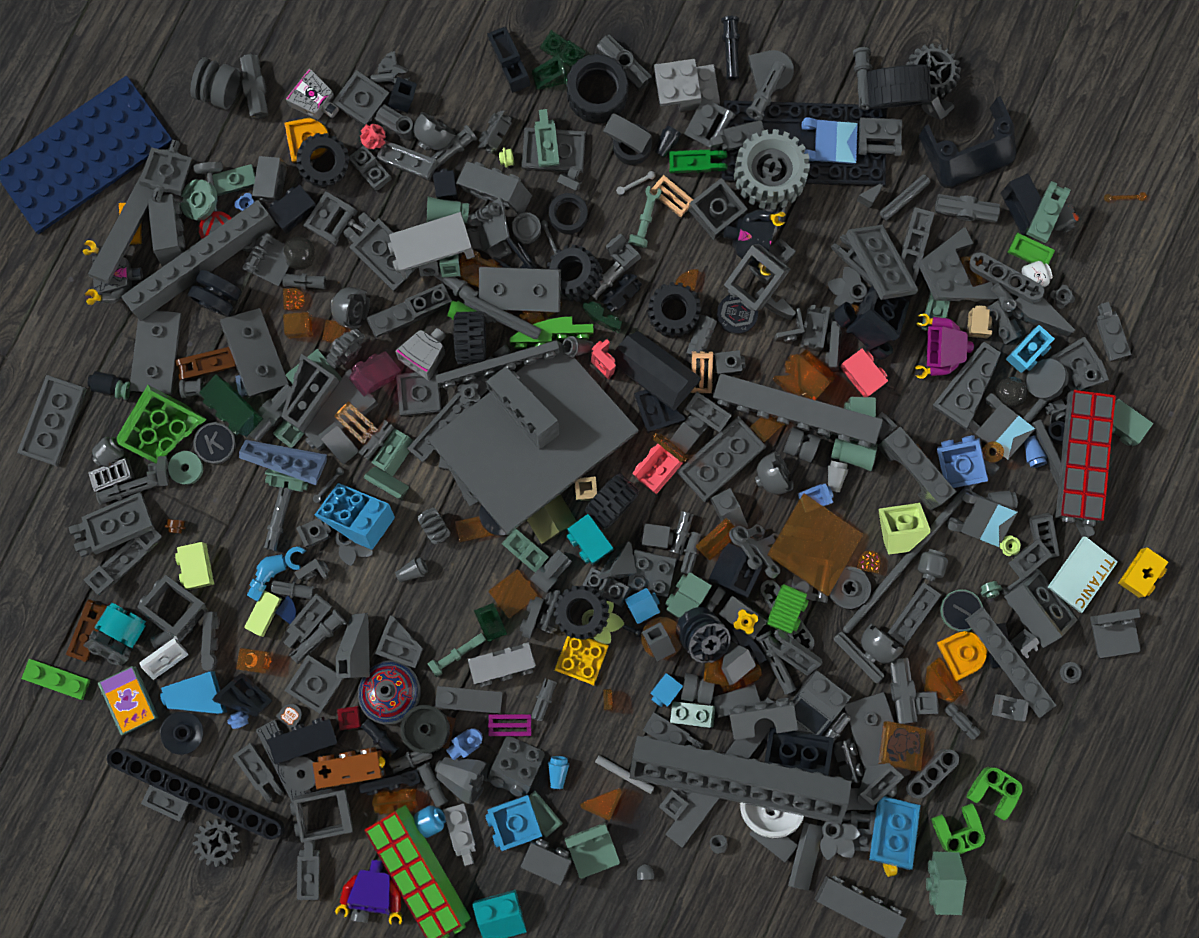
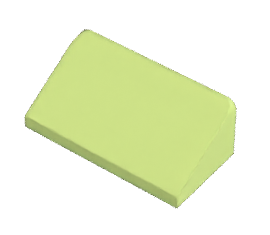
(263, 613)

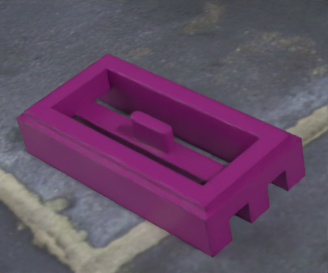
(491, 725)

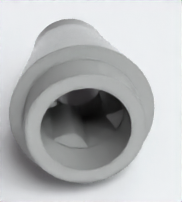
(836, 475)

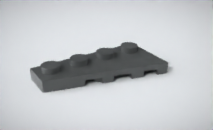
(966, 390)

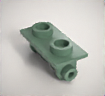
(278, 480)

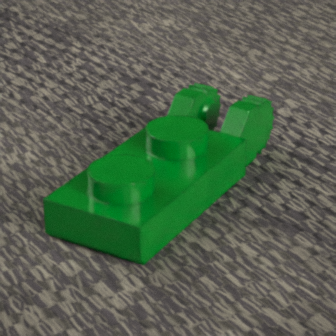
(696, 161)

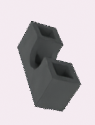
(744, 718)

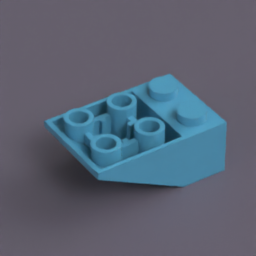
(356, 515)

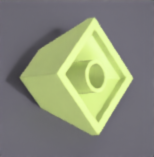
(903, 527)

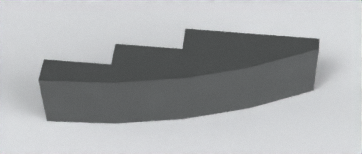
(916, 240)

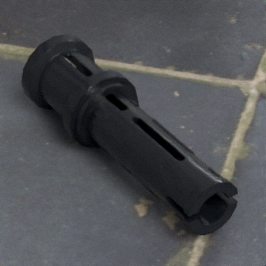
(731, 37)

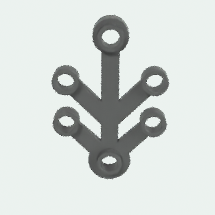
(742, 537)

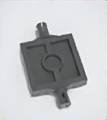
(166, 171)

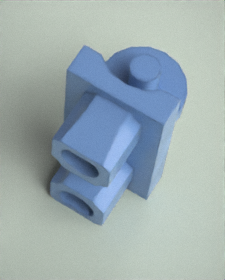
(465, 743)

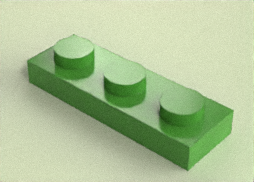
(56, 679)

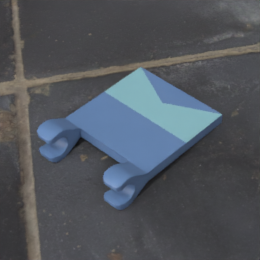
(834, 141)

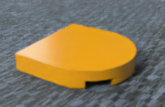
(298, 131)
(963, 653)

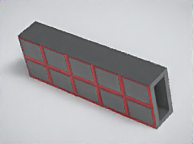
(1085, 457)

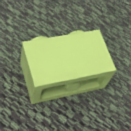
(194, 566)

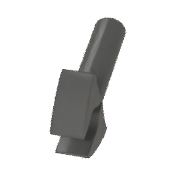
(389, 76)
(717, 596)

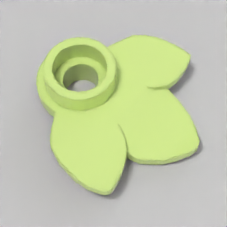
(614, 624)

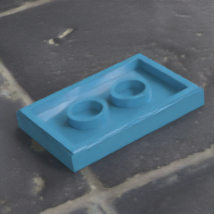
(895, 832)

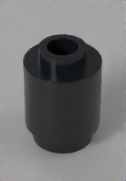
(102, 382)

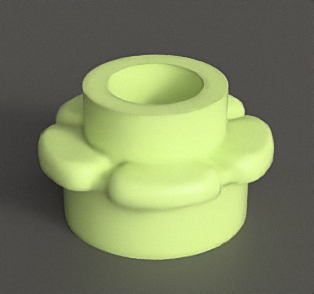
(506, 157)
(1015, 545)

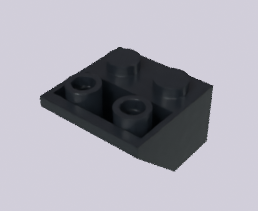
(733, 571)

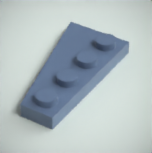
(289, 461)

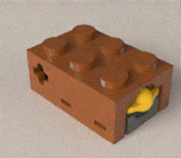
(349, 768)

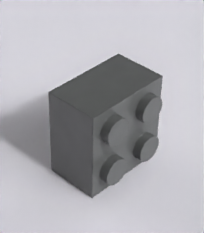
(717, 208)
(546, 861)

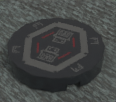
(735, 316)

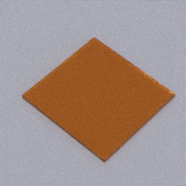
(815, 544)

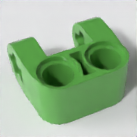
(1007, 802)
(962, 835)

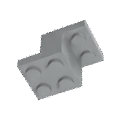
(685, 84)

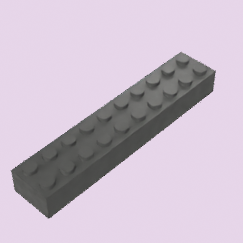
(740, 779)

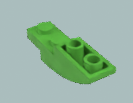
(556, 327)

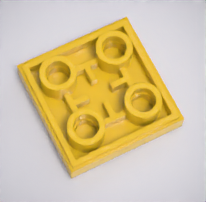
(581, 659)

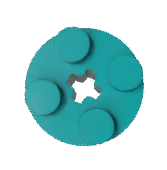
(120, 626)

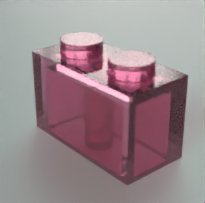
(374, 373)

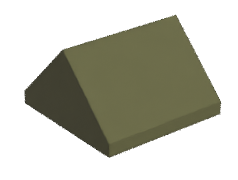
(551, 520)

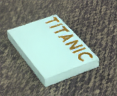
(1082, 574)

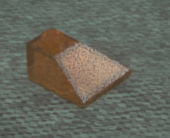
(812, 375)

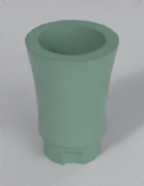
(441, 208)
(854, 454)

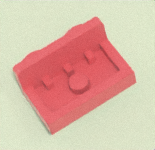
(656, 468)

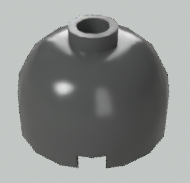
(432, 133)
(350, 307)
(773, 475)
(879, 645)

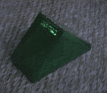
(550, 73)
(490, 622)

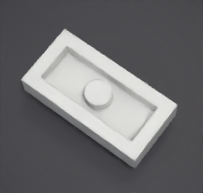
(163, 658)

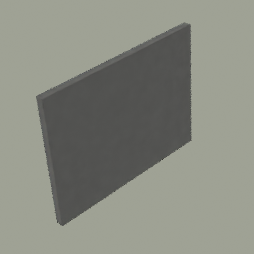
(503, 463)

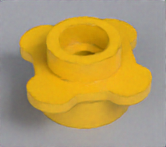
(751, 618)

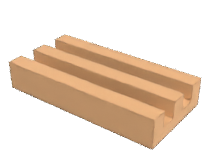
(662, 198)
(702, 355)

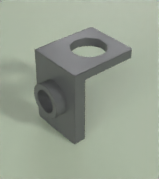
(792, 335)

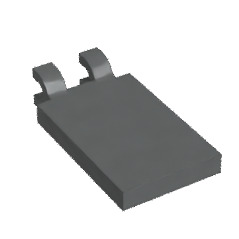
(373, 250)
(112, 525)

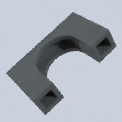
(933, 485)

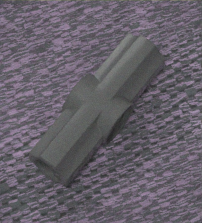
(635, 72)
(254, 86)
(967, 208)
(271, 413)
(903, 691)

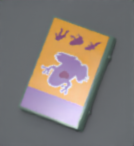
(128, 700)

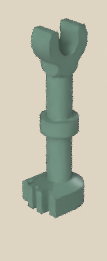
(639, 239)
(455, 654)

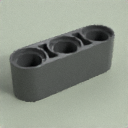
(941, 769)

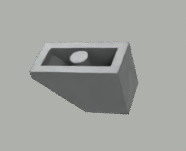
(728, 507)

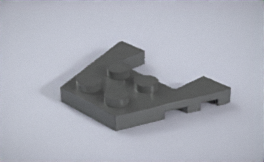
(947, 275)

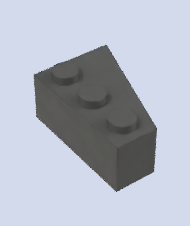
(308, 393)

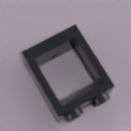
(1022, 201)

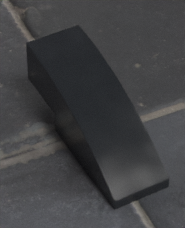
(509, 59)

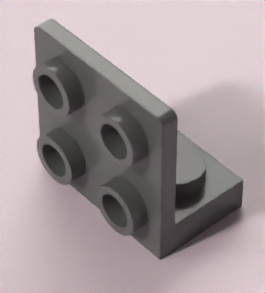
(1115, 633)

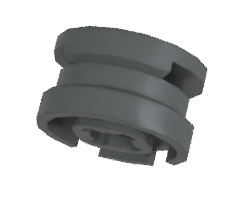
(526, 228)

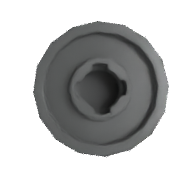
(801, 444)
(697, 688)

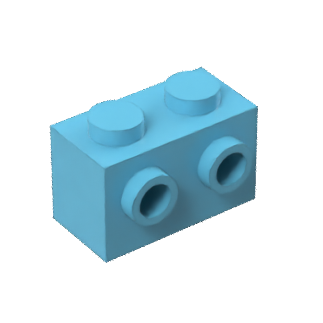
(1030, 348)

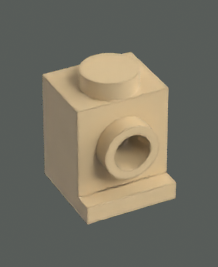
(979, 322)
(585, 488)

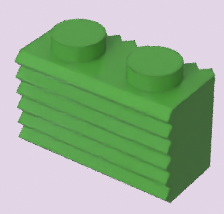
(787, 609)

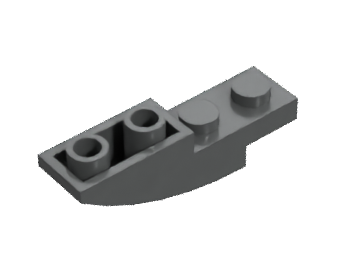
(410, 311)

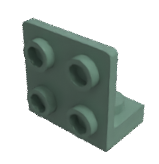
(592, 850)

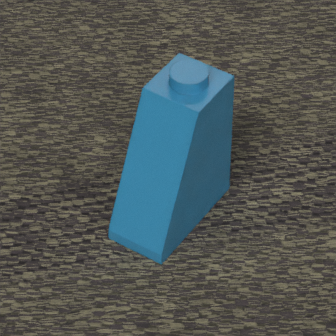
(194, 694)

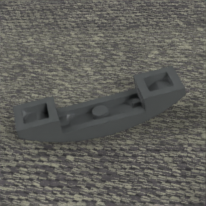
(122, 562)

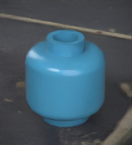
(429, 821)

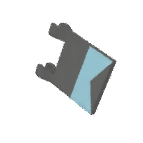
(1002, 427)
(986, 519)

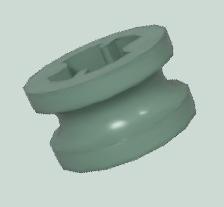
(122, 390)

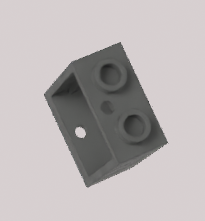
(769, 261)
(186, 622)
(300, 827)

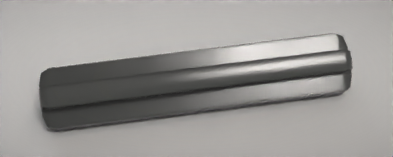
(904, 197)
(858, 657)

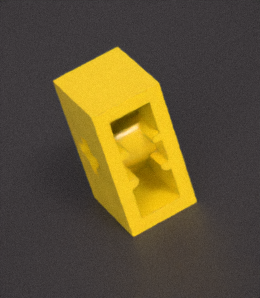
(1133, 577)

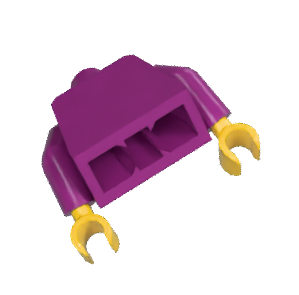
(945, 346)

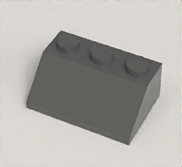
(1041, 609)

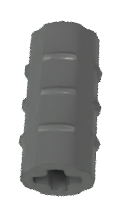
(701, 335)

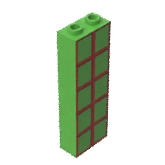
(418, 875)

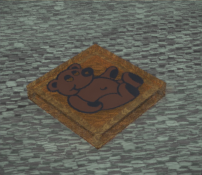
(902, 746)

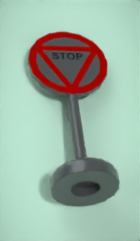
(217, 218)

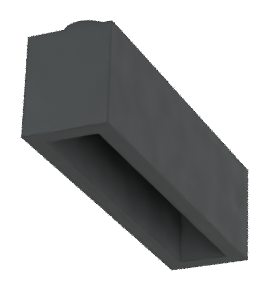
(859, 908)

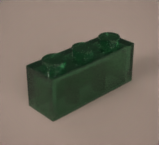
(230, 406)

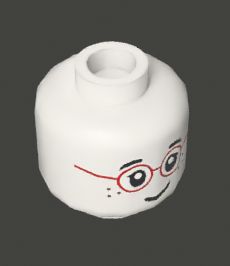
(1038, 272)

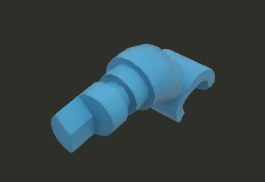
(269, 568)

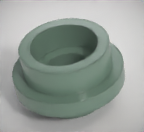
(991, 589)

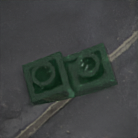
(555, 45)
(596, 313)

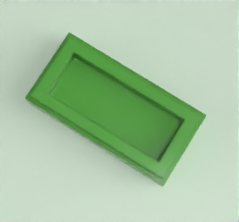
(1030, 250)

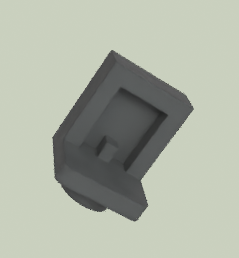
(937, 108)
(622, 252)
(1010, 708)

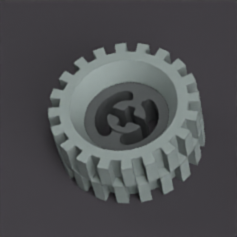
(774, 152)

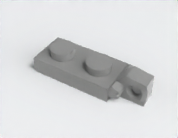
(460, 832)

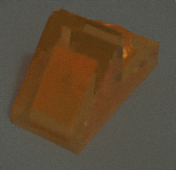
(789, 382)

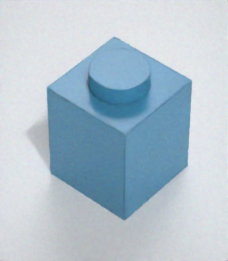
(643, 605)
(665, 690)

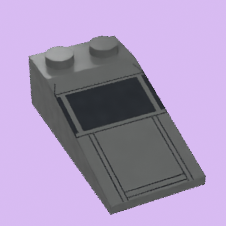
(817, 704)

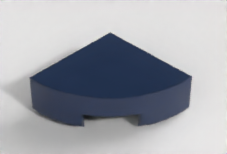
(287, 610)

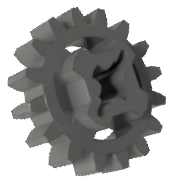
(345, 348)
(204, 838)

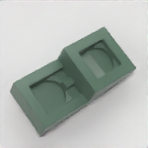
(525, 550)

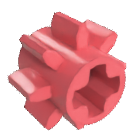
(373, 136)

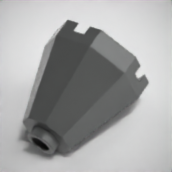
(463, 777)

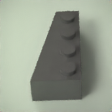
(523, 407)

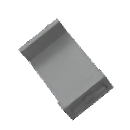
(429, 243)

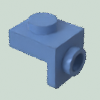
(821, 494)

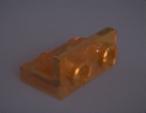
(470, 267)

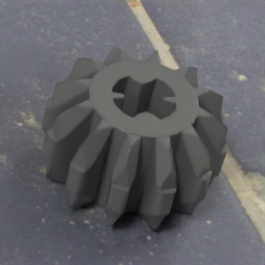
(433, 525)

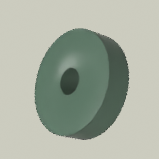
(176, 468)

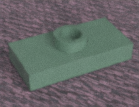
(234, 179)

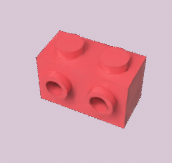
(864, 373)

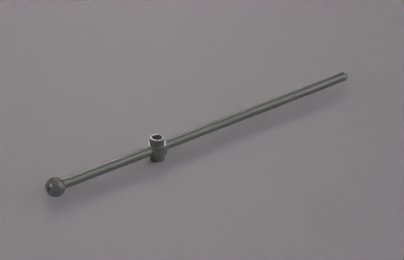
(991, 469)

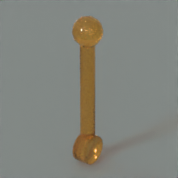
(1141, 197)

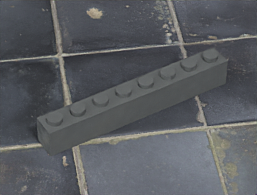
(204, 255)
(798, 410)

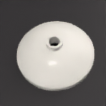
(773, 826)

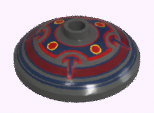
(402, 695)

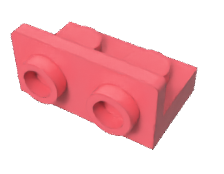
(602, 359)

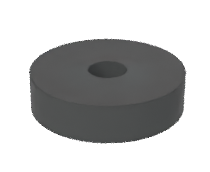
(291, 774)

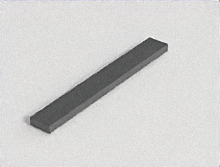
(701, 804)

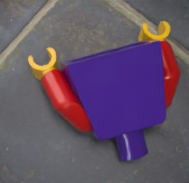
(372, 893)

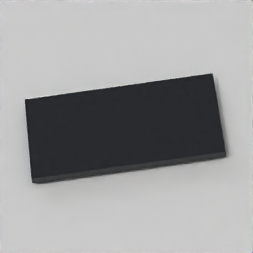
(788, 117)

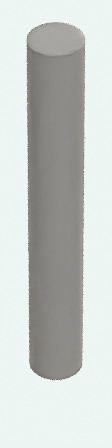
(623, 774)

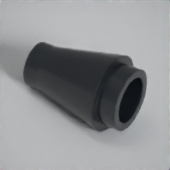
(668, 139)

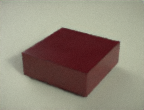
(349, 718)

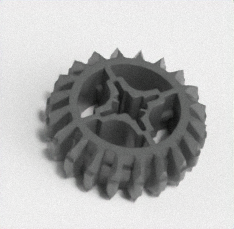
(946, 64)

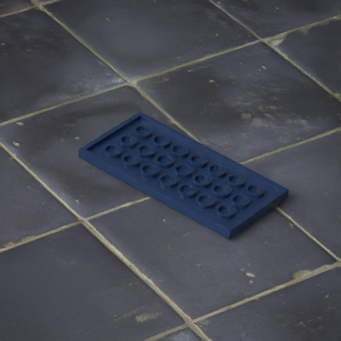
(82, 154)

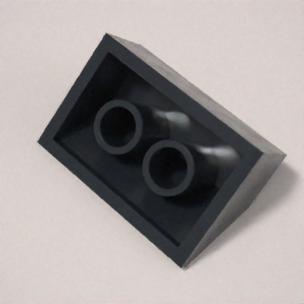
(799, 750)

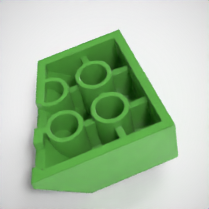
(157, 424)

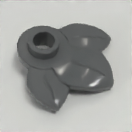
(845, 287)
(349, 550)
(839, 842)

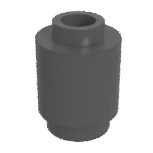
(1005, 498)

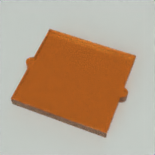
(671, 448)
(513, 593)

